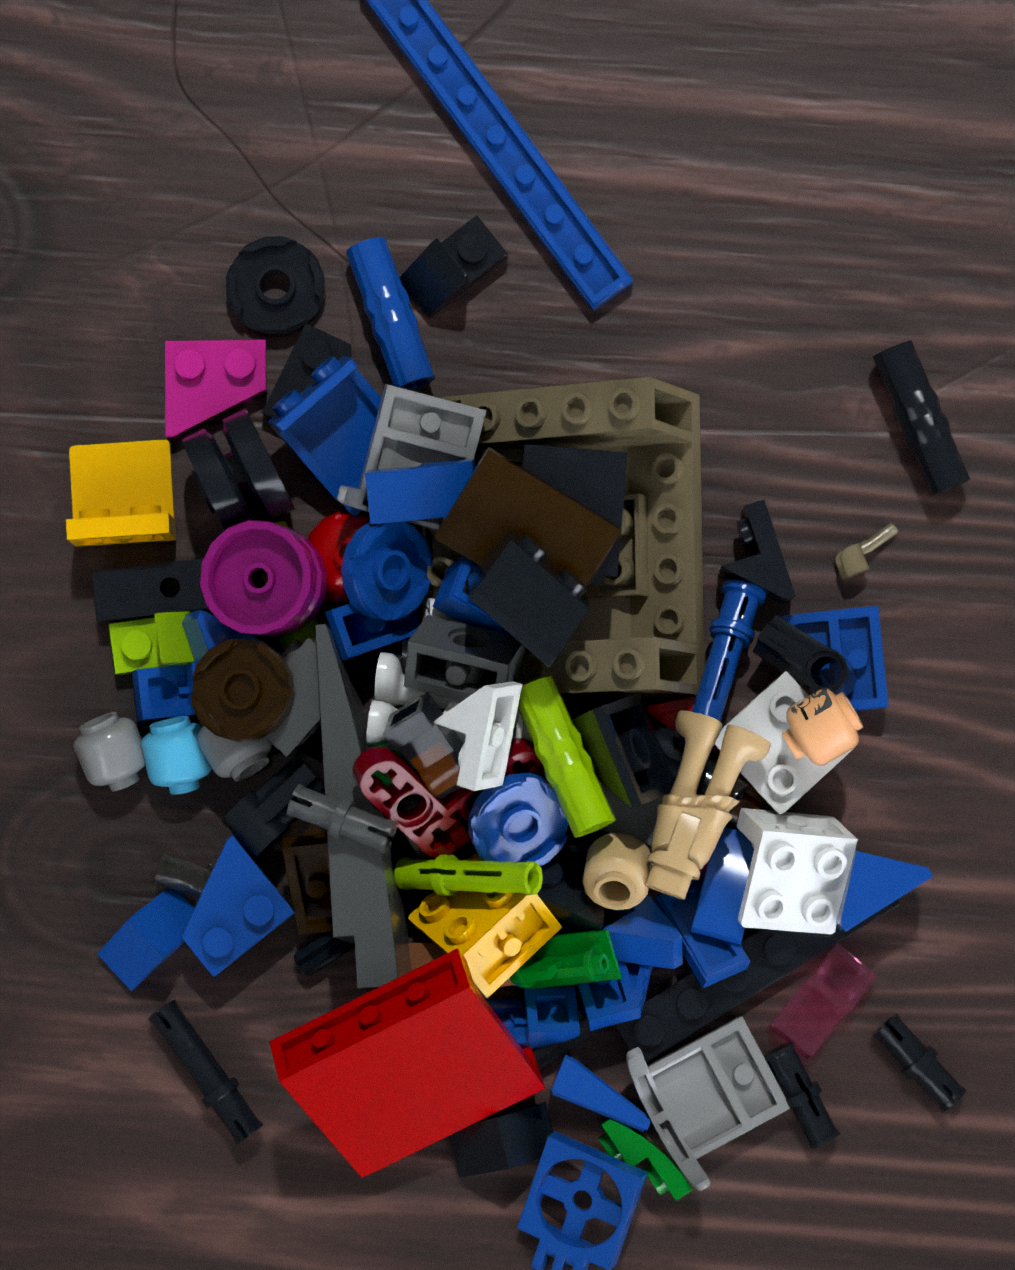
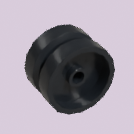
(234, 476)

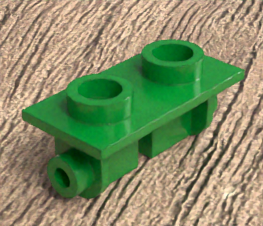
(569, 961)

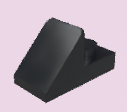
(452, 266)
(767, 566)

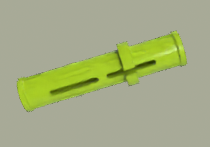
(449, 875)

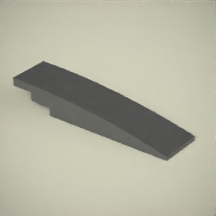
(362, 880)

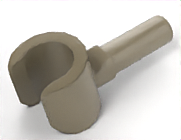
(852, 559)

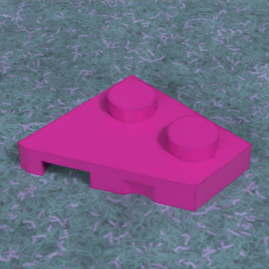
(210, 379)

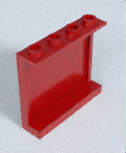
(405, 1065)

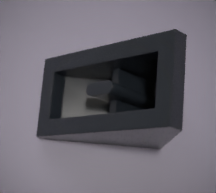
(502, 1140)

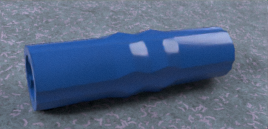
(390, 314)

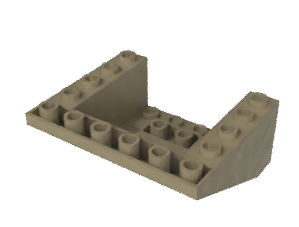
(649, 619)

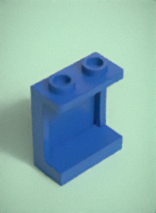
(330, 424)

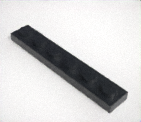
(688, 1006)

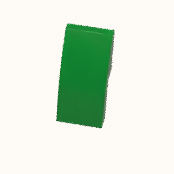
(629, 1144)

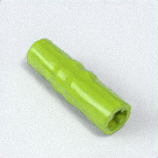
(564, 757)

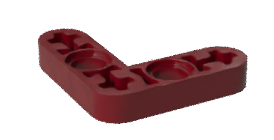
(430, 812)

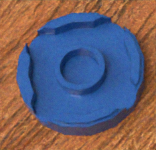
(386, 570)
(518, 821)

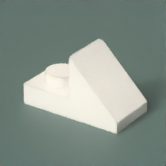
(489, 724)

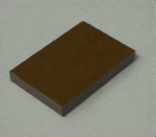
(509, 498)

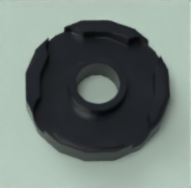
(282, 315)

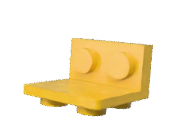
(121, 493)
(489, 930)

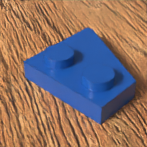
(858, 639)

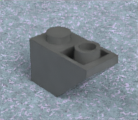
(305, 709)

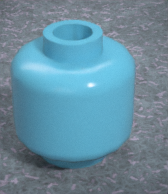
(174, 755)

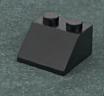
(529, 595)

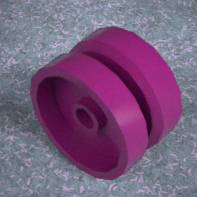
(240, 596)

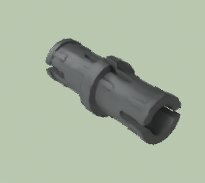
(342, 818)

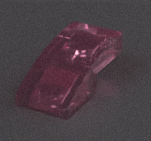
(822, 1001)

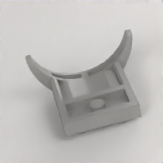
(415, 431)
(706, 1094)

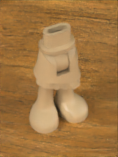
(693, 823)

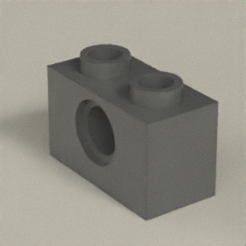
(460, 658)

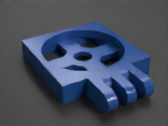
(567, 1243)

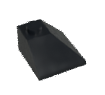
(626, 751)

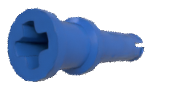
(730, 635)

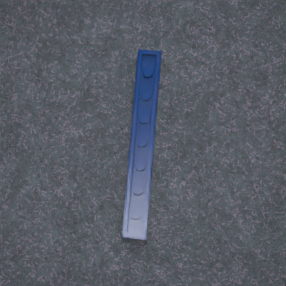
(504, 148)

